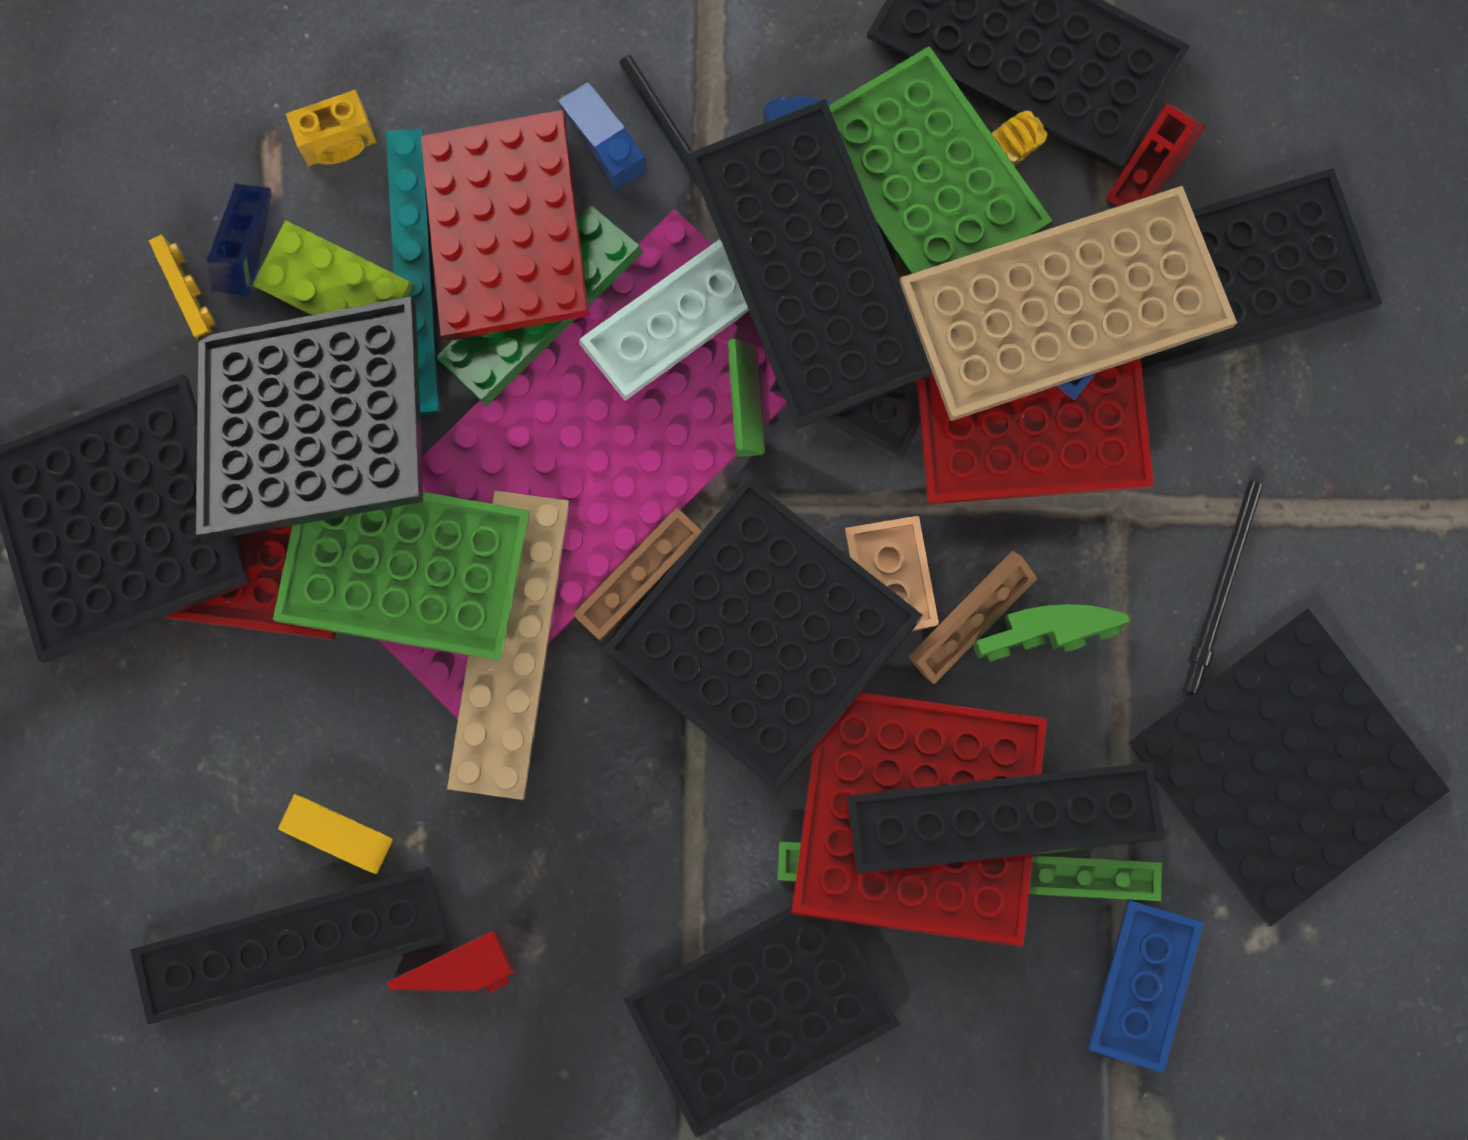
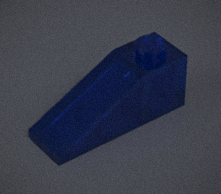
(239, 240)

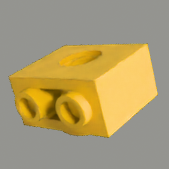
(331, 129)

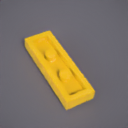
(183, 286)

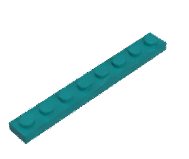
(412, 250)

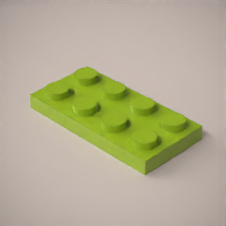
(324, 276)

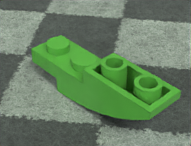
(1064, 624)

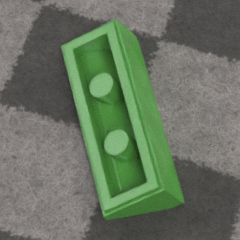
(745, 398)

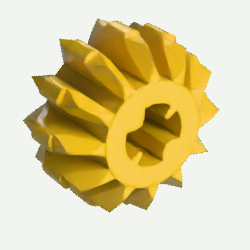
(1020, 136)

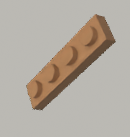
(637, 575)
(973, 617)

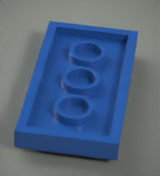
(1145, 986)

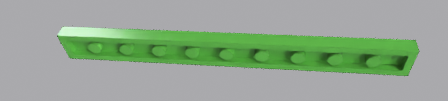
(1055, 876)

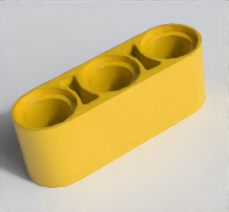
(335, 834)

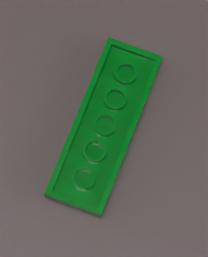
(495, 359)

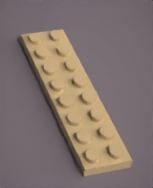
(504, 697)

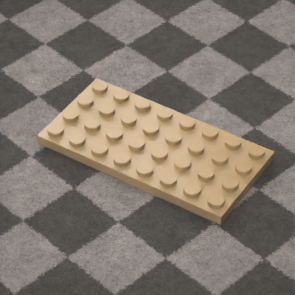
(1067, 302)

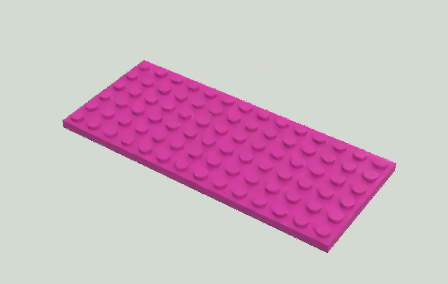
(576, 440)

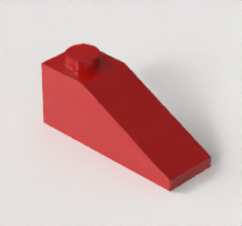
(1157, 156)
(466, 968)

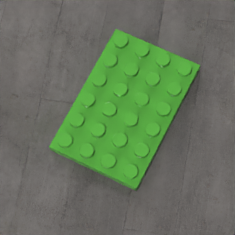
(932, 167)
(409, 575)

